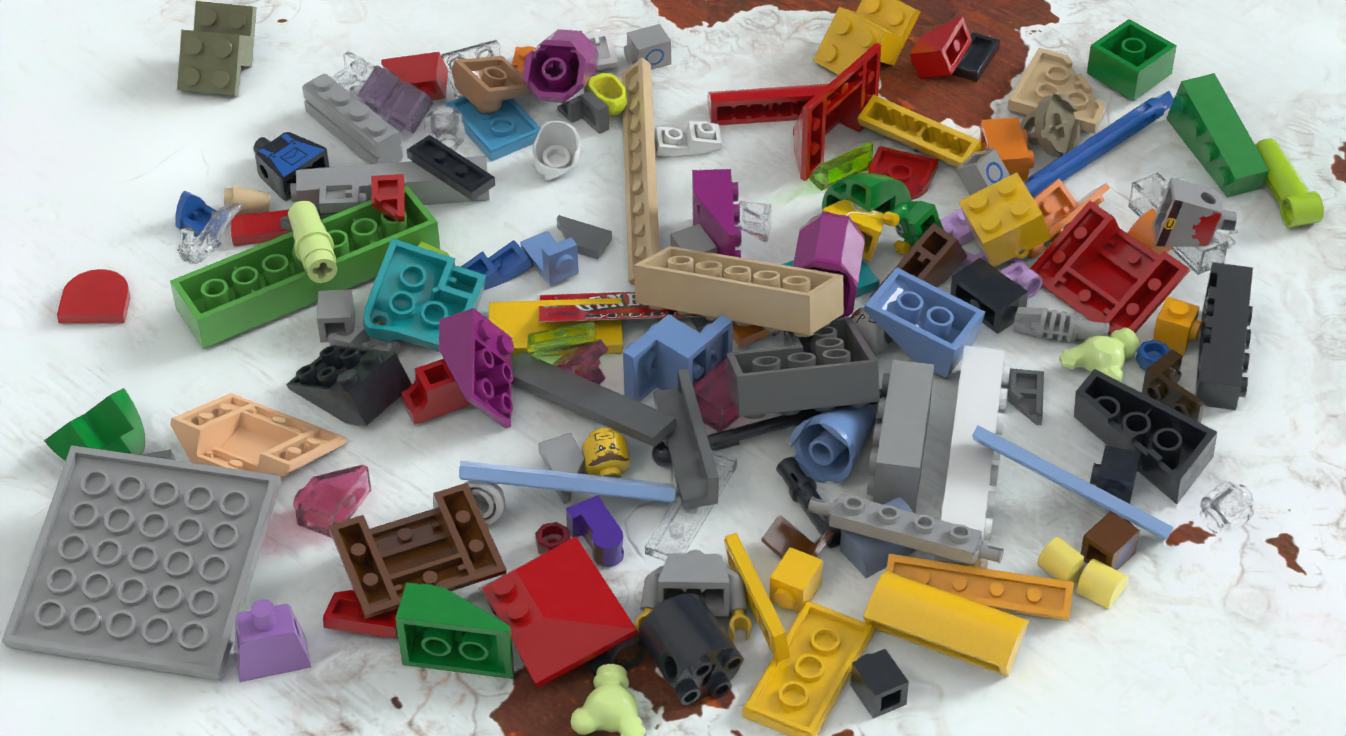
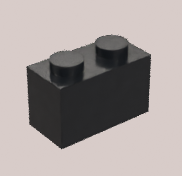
(990, 292)

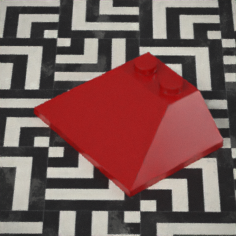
(835, 104)
(1107, 271)
(558, 611)

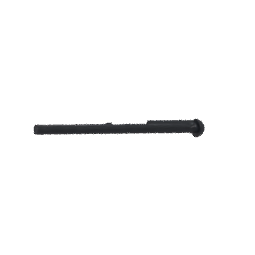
(731, 437)

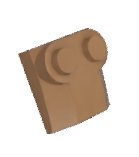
(488, 81)

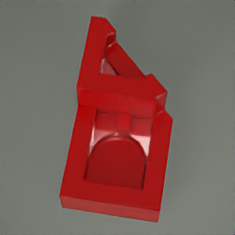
(389, 195)

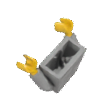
(698, 575)

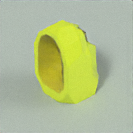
(609, 90)

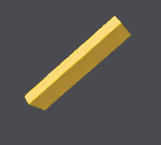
(757, 598)

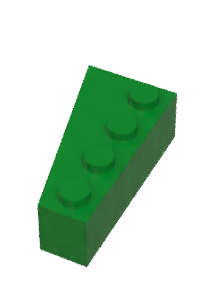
(1217, 135)

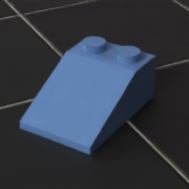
(925, 320)

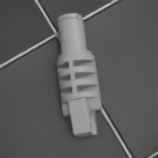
(1058, 325)

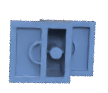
(670, 347)

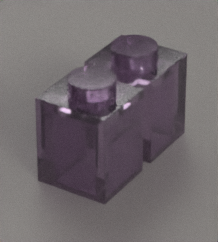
(399, 102)

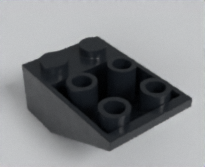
(352, 382)

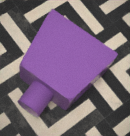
(269, 641)

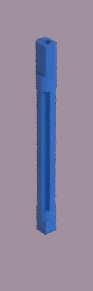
(1100, 143)

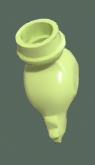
(1103, 353)
(609, 705)

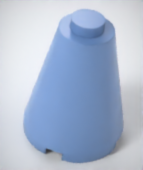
(832, 442)

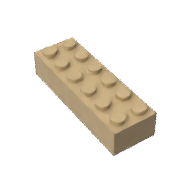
(739, 289)

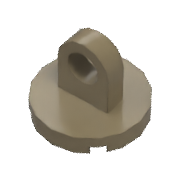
(1054, 125)

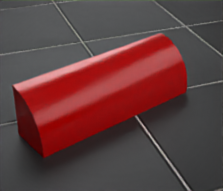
(759, 104)

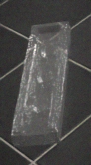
(681, 526)

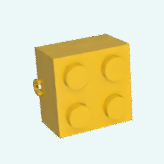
(1005, 220)

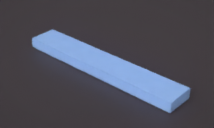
(566, 481)
(1072, 482)

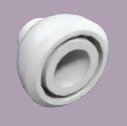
(489, 499)

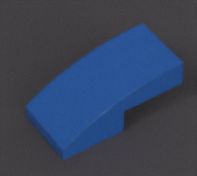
(500, 266)

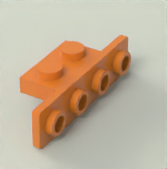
(1060, 209)

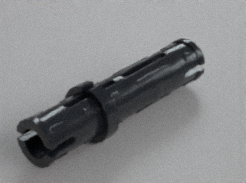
(792, 475)

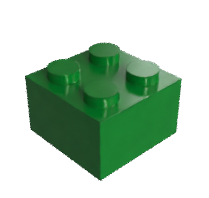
(1131, 59)

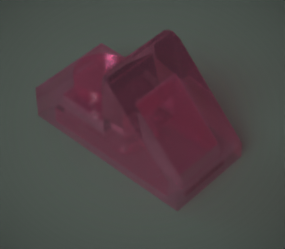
(584, 361)

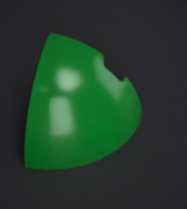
(868, 191)
(107, 426)

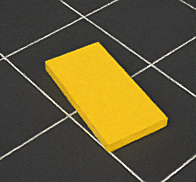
(522, 318)
(803, 689)

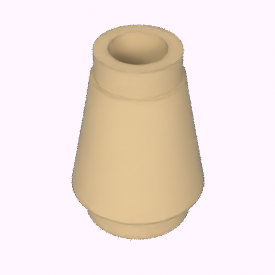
(252, 200)

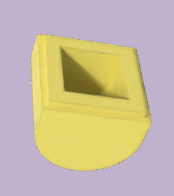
(1061, 561)
(1101, 583)

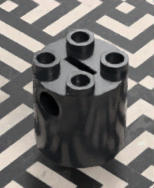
(690, 648)

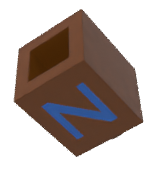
(1110, 541)

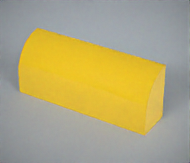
(945, 623)

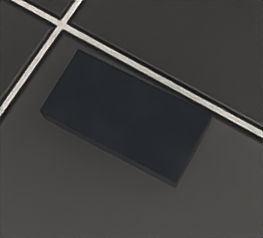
(977, 57)

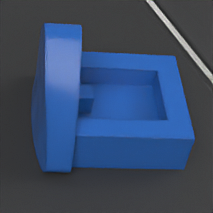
(192, 213)

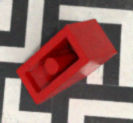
(941, 49)
(422, 71)

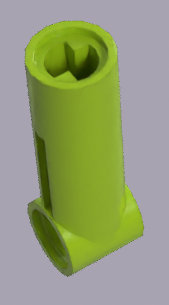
(1296, 203)

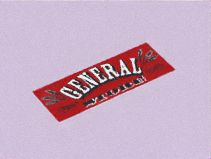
(626, 310)

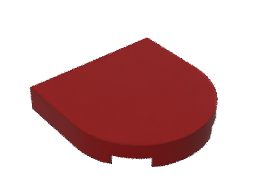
(909, 168)
(95, 298)

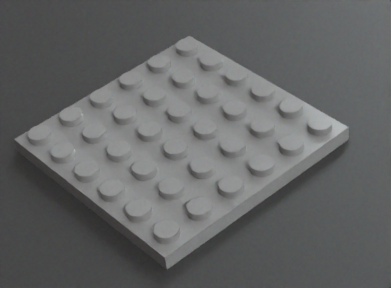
(143, 562)

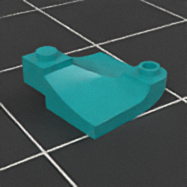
(415, 292)

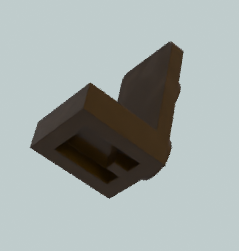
(1161, 384)

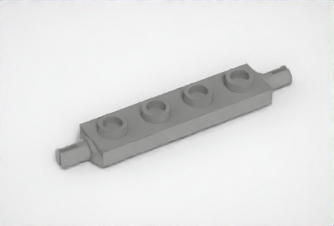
(906, 528)

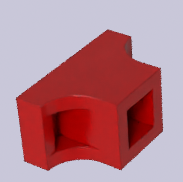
(433, 393)

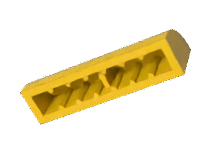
(918, 131)

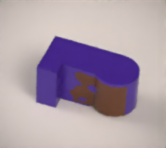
(598, 528)

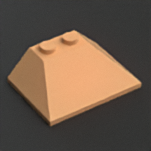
(251, 437)

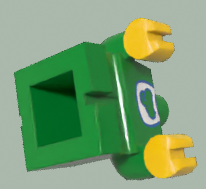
(911, 222)

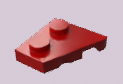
(346, 615)

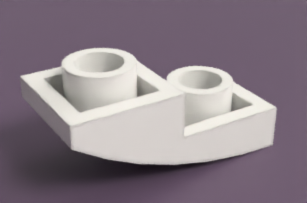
(695, 140)

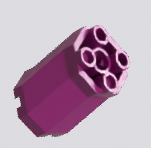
(560, 66)
(832, 246)

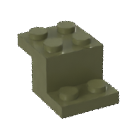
(216, 48)

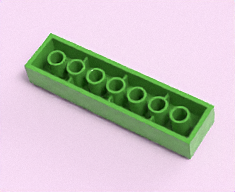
(272, 281)

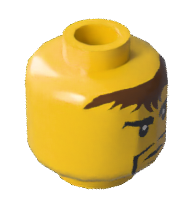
(606, 453)

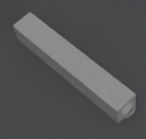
(422, 183)

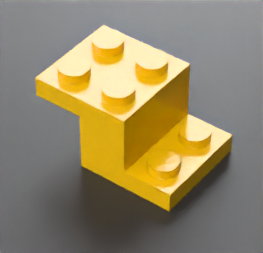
(855, 32)

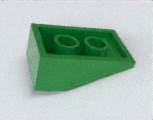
(451, 634)

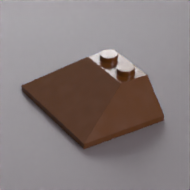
(435, 547)

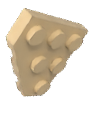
(1053, 74)

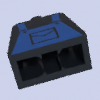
(284, 155)

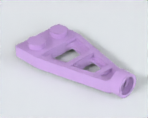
(1017, 270)

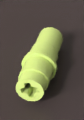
(312, 242)

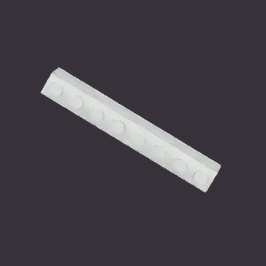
(970, 463)

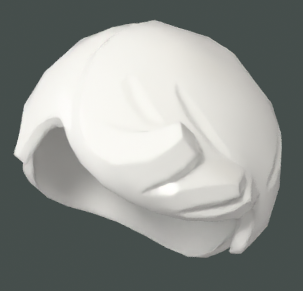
(556, 149)

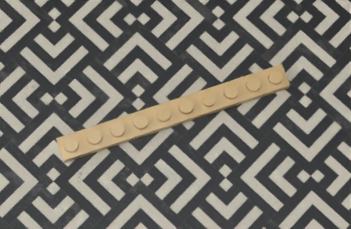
(639, 166)

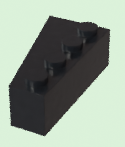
(1225, 336)
(1170, 443)

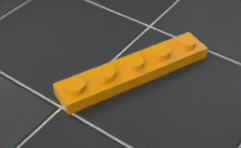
(990, 587)

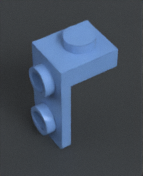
(552, 259)

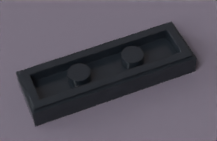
(451, 167)

